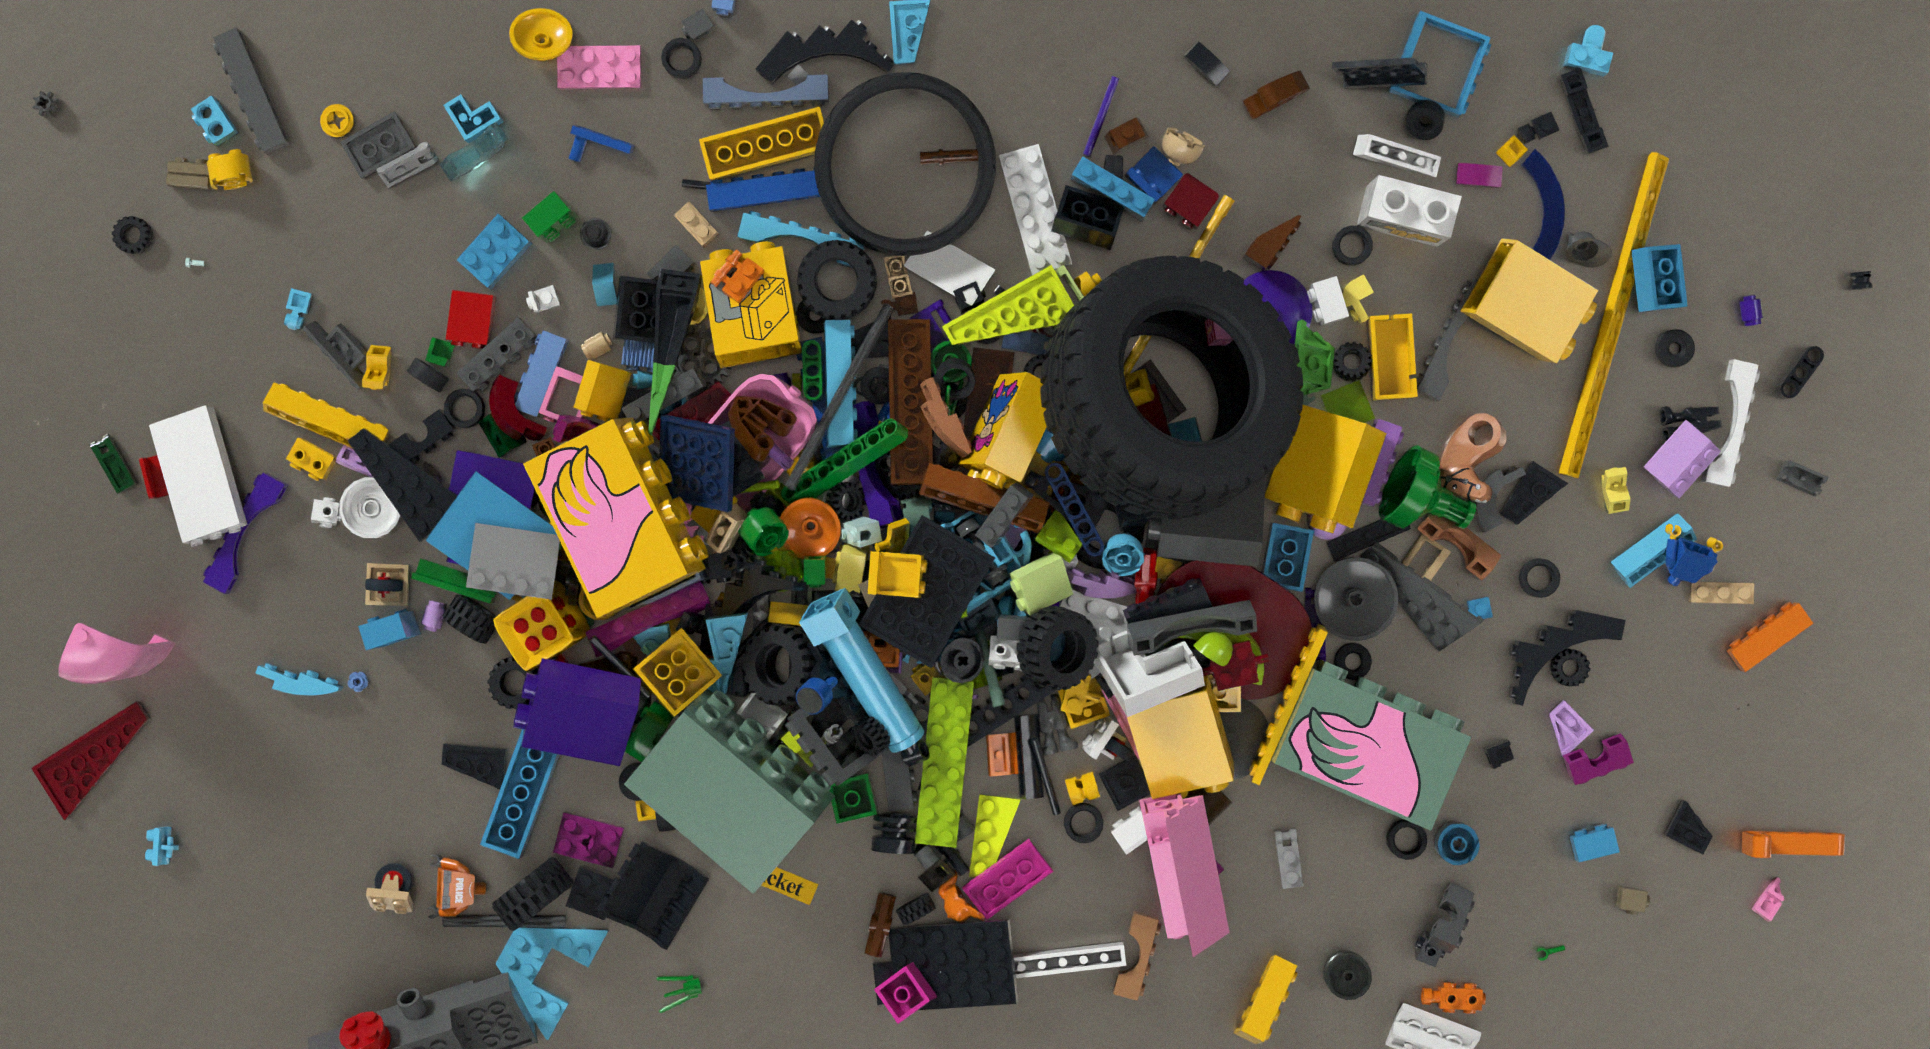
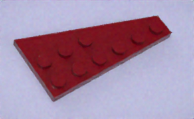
(80, 765)

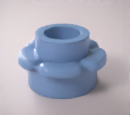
(357, 676)

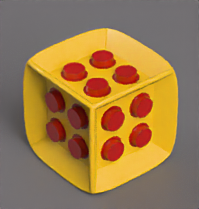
(541, 627)

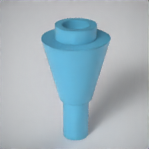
(642, 380)

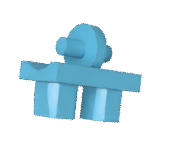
(162, 846)

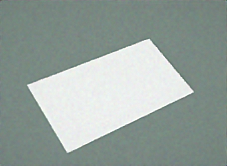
(951, 269)

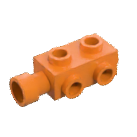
(1460, 994)

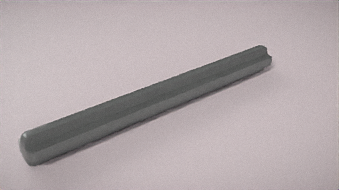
(495, 921)

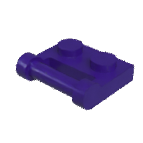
(936, 335)

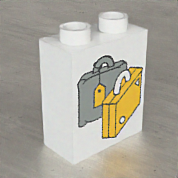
(1408, 211)

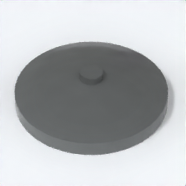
(1356, 598)
(1244, 735)

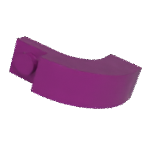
(571, 427)

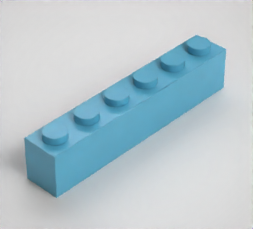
(837, 362)

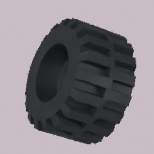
(470, 619)
(497, 687)

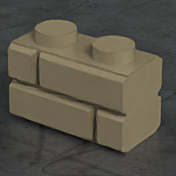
(188, 174)

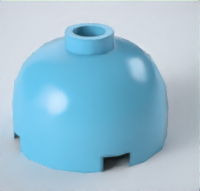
(1123, 554)

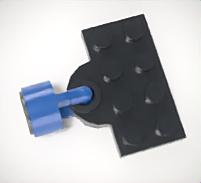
(825, 685)

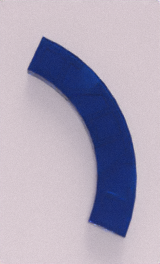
(1552, 203)

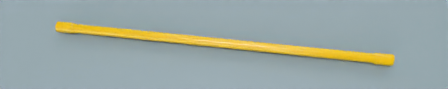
(1220, 212)

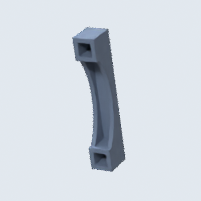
(812, 90)

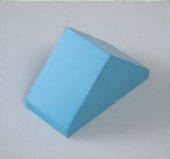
(604, 284)

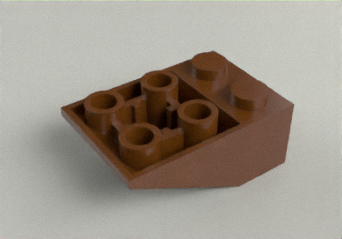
(1264, 247)

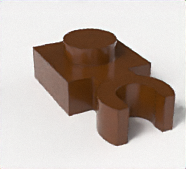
(903, 305)

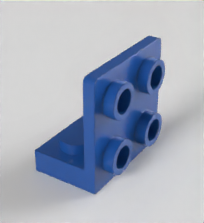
(1154, 174)

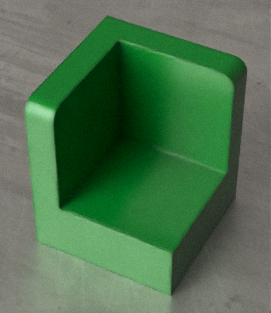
(440, 352)

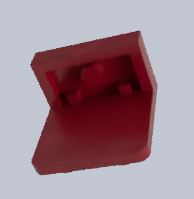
(1190, 201)

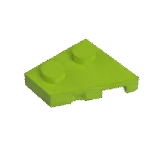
(1059, 537)

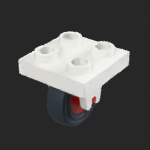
(1102, 737)

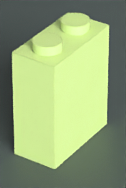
(1040, 583)

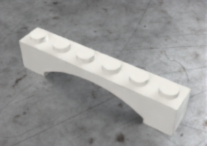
(1741, 379)

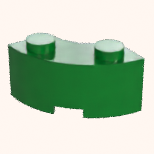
(649, 731)

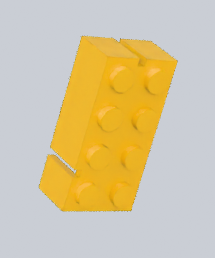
(1392, 357)

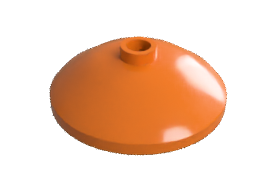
(808, 541)

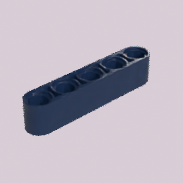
(1081, 517)

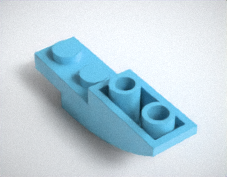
(306, 684)

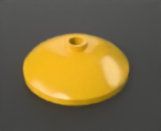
(540, 34)

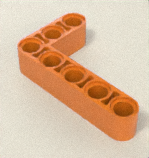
(1764, 843)

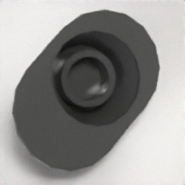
(1587, 250)

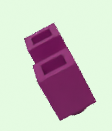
(1615, 756)

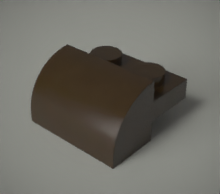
(1214, 803)

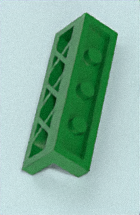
(450, 580)

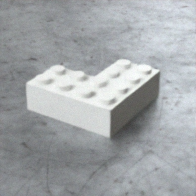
(1150, 680)

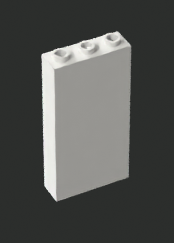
(198, 475)

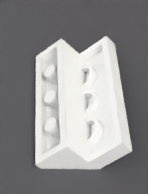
(1424, 1030)

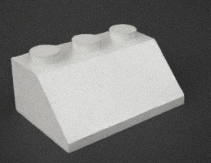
(1130, 832)

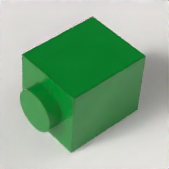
(815, 571)

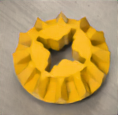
(328, 116)

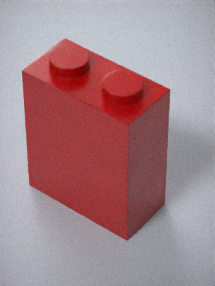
(470, 319)

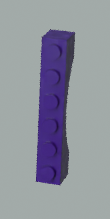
(879, 500)
(224, 570)

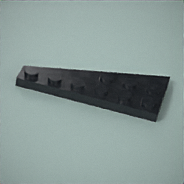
(409, 488)

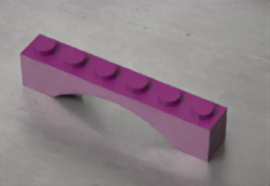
(665, 609)

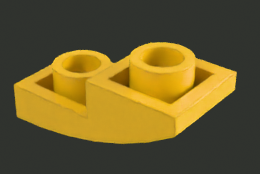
(786, 613)

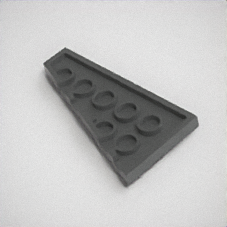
(1425, 602)

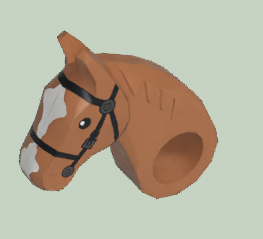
(1464, 455)

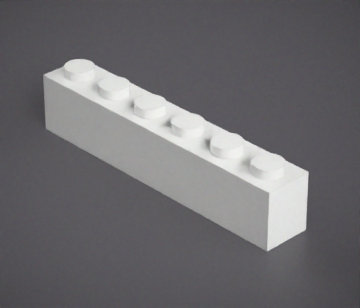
(1069, 960)

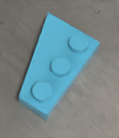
(907, 28)

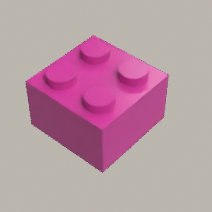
(905, 992)

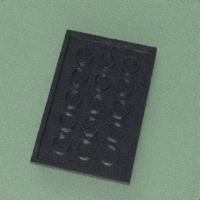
(951, 579)
(960, 961)

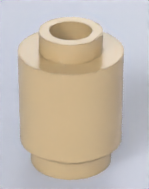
(597, 345)

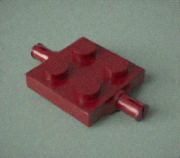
(1239, 670)

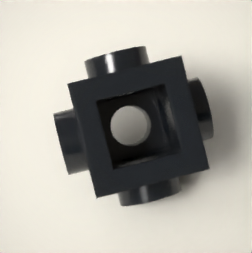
(1427, 953)

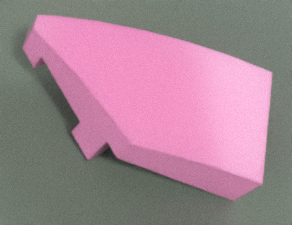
(1769, 901)

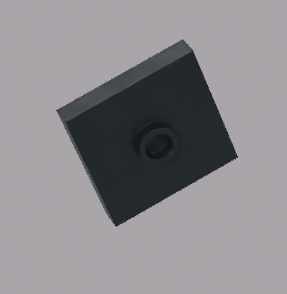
(1125, 782)

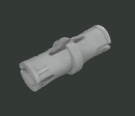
(835, 732)

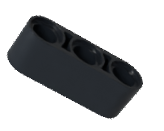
(1808, 367)

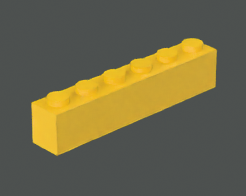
(318, 415)

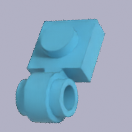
(298, 302)

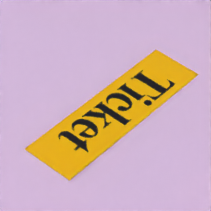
(791, 885)

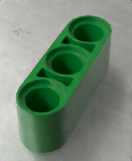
(810, 361)

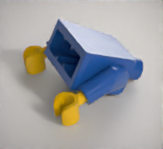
(1689, 559)

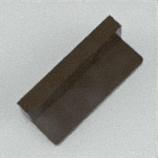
(1171, 403)

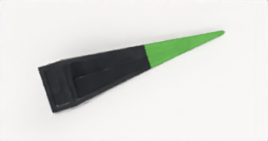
(675, 306)

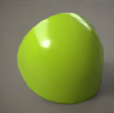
(1215, 647)

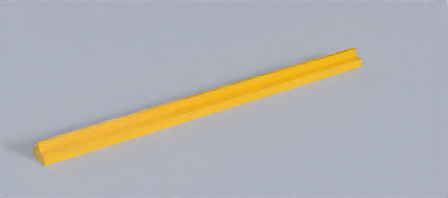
(1613, 316)

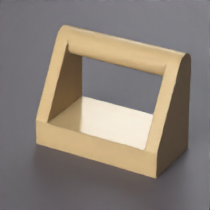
(1437, 561)

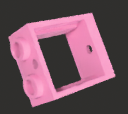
(559, 372)

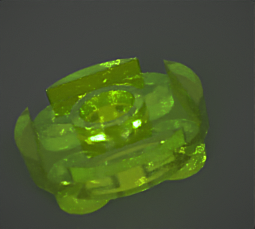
(788, 560)

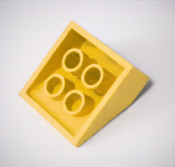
(677, 672)

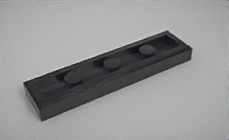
(1363, 538)

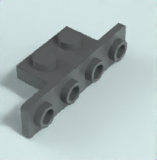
(340, 349)

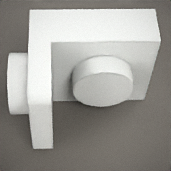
(543, 299)

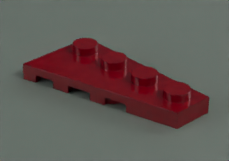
(700, 407)

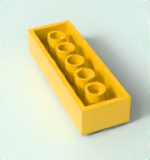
(762, 144)

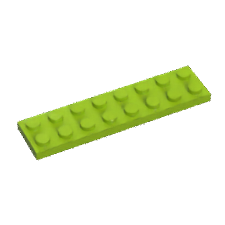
(945, 768)

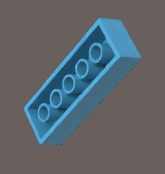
(519, 800)

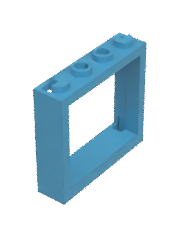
(1476, 67)

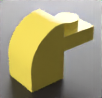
(1353, 293)
(1615, 490)

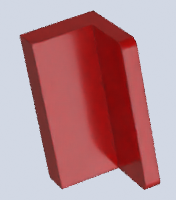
(153, 477)

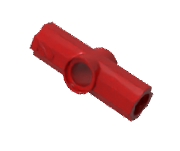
(1147, 576)

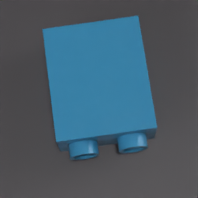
(483, 504)

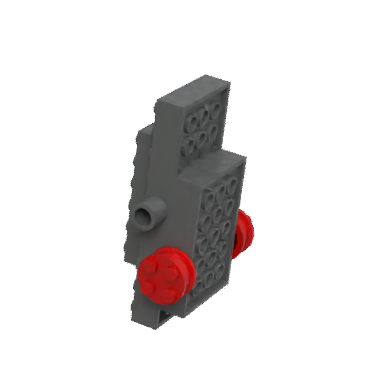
(459, 1017)

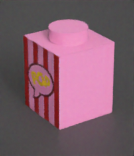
(1216, 335)

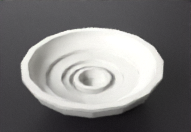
(367, 509)

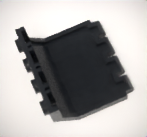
(653, 893)

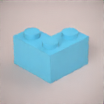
(469, 122)

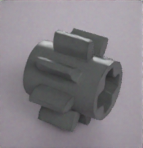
(51, 106)

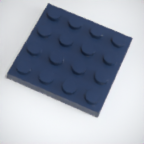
(699, 461)

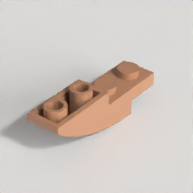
(946, 427)

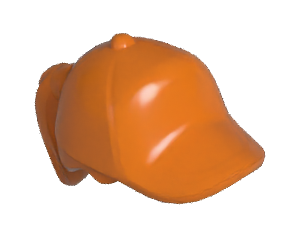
(955, 903)

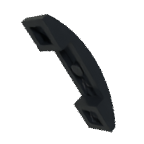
(1582, 111)

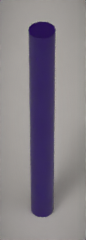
(1101, 116)

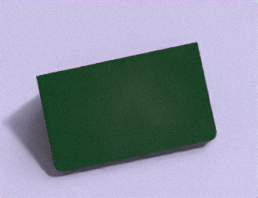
(498, 439)

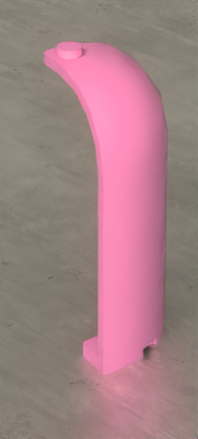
(786, 396)
(100, 658)

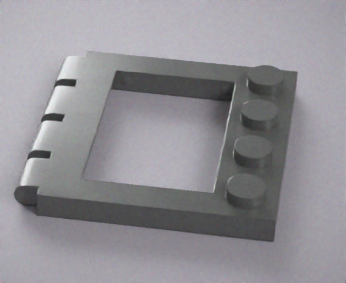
(821, 755)

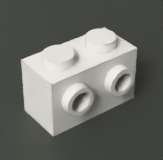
(1003, 653)

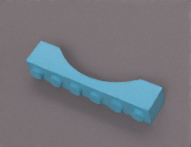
(759, 229)

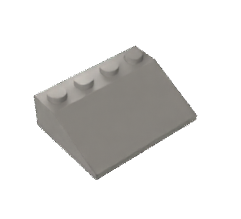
(513, 561)

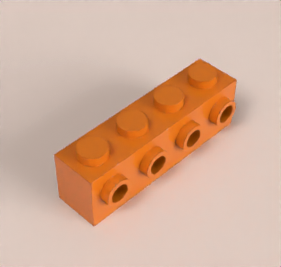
(1769, 636)

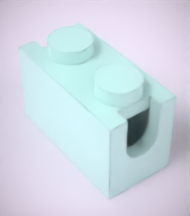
(860, 531)

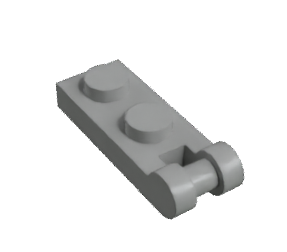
(407, 165)
(1289, 859)

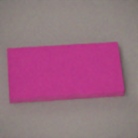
(1007, 879)

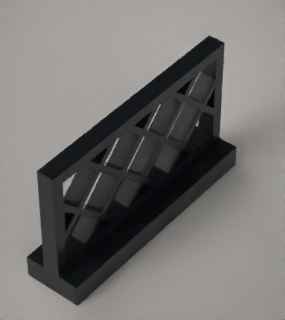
(1381, 73)

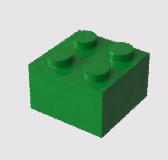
(854, 799)

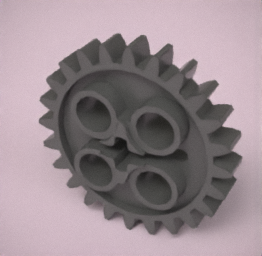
(690, 355)

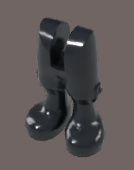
(1695, 416)

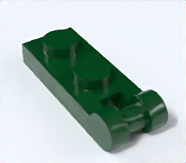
(113, 464)

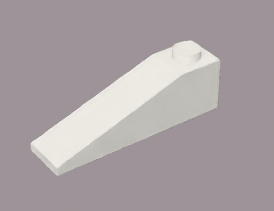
(1396, 155)

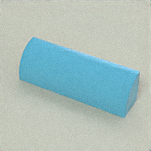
(1649, 552)

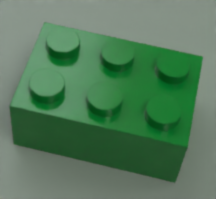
(550, 217)

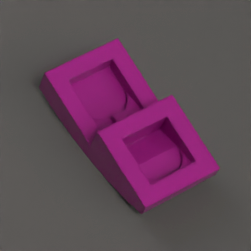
(1479, 175)

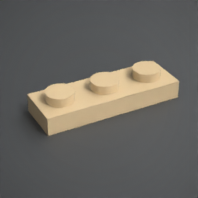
(1722, 592)

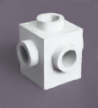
(321, 507)

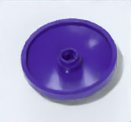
(1285, 295)

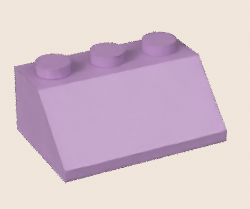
(1682, 459)

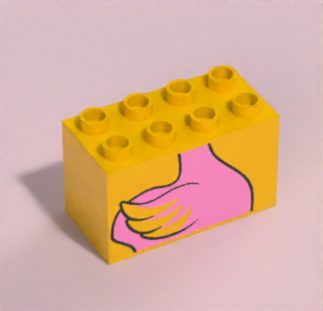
(616, 515)

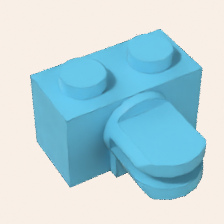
(1590, 54)

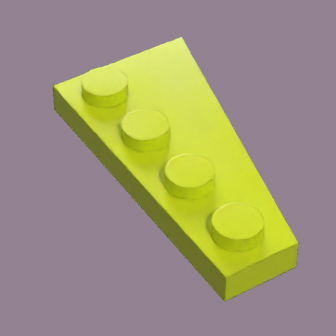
(992, 827)

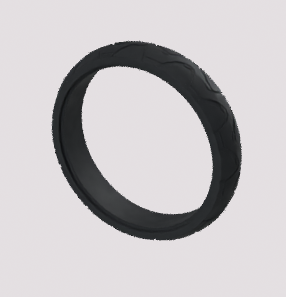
(986, 166)

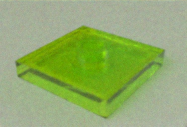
(1349, 402)

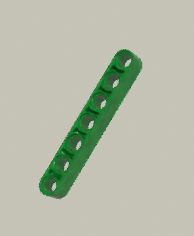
(848, 460)

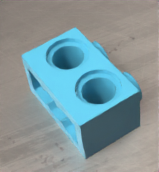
(217, 118)

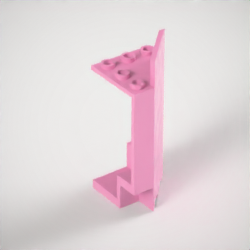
(1185, 869)

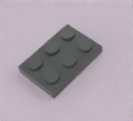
(378, 144)

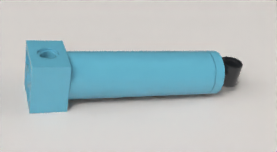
(834, 624)

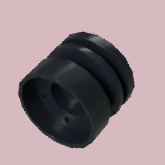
(894, 833)

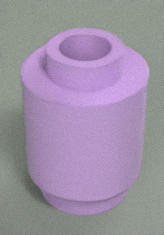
(433, 616)

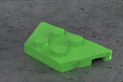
(1315, 359)

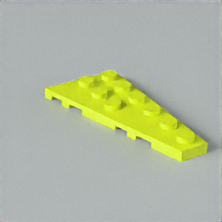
(1024, 307)

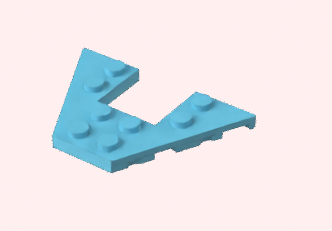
(724, 635)
(527, 953)

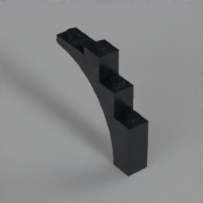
(849, 43)
(740, 596)
(1532, 657)

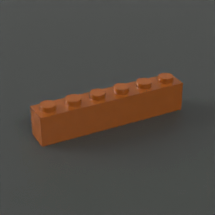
(977, 496)

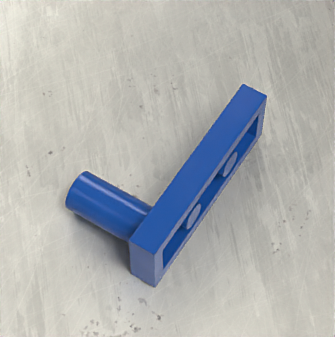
(583, 134)

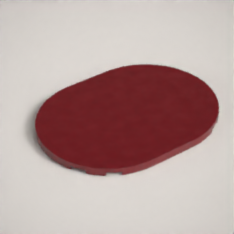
(1280, 616)

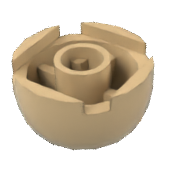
(1181, 147)

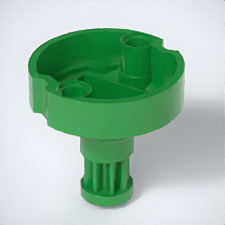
(1417, 490)

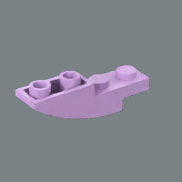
(1101, 585)

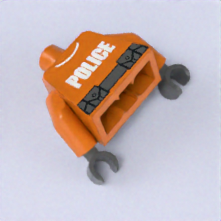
(454, 887)

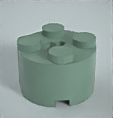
(914, 509)

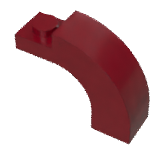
(505, 412)

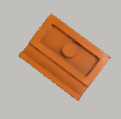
(1001, 754)

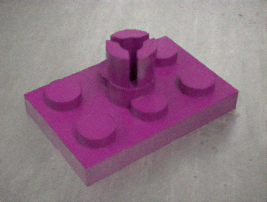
(588, 840)

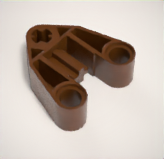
(1276, 94)
(750, 419)

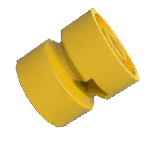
(1082, 788)

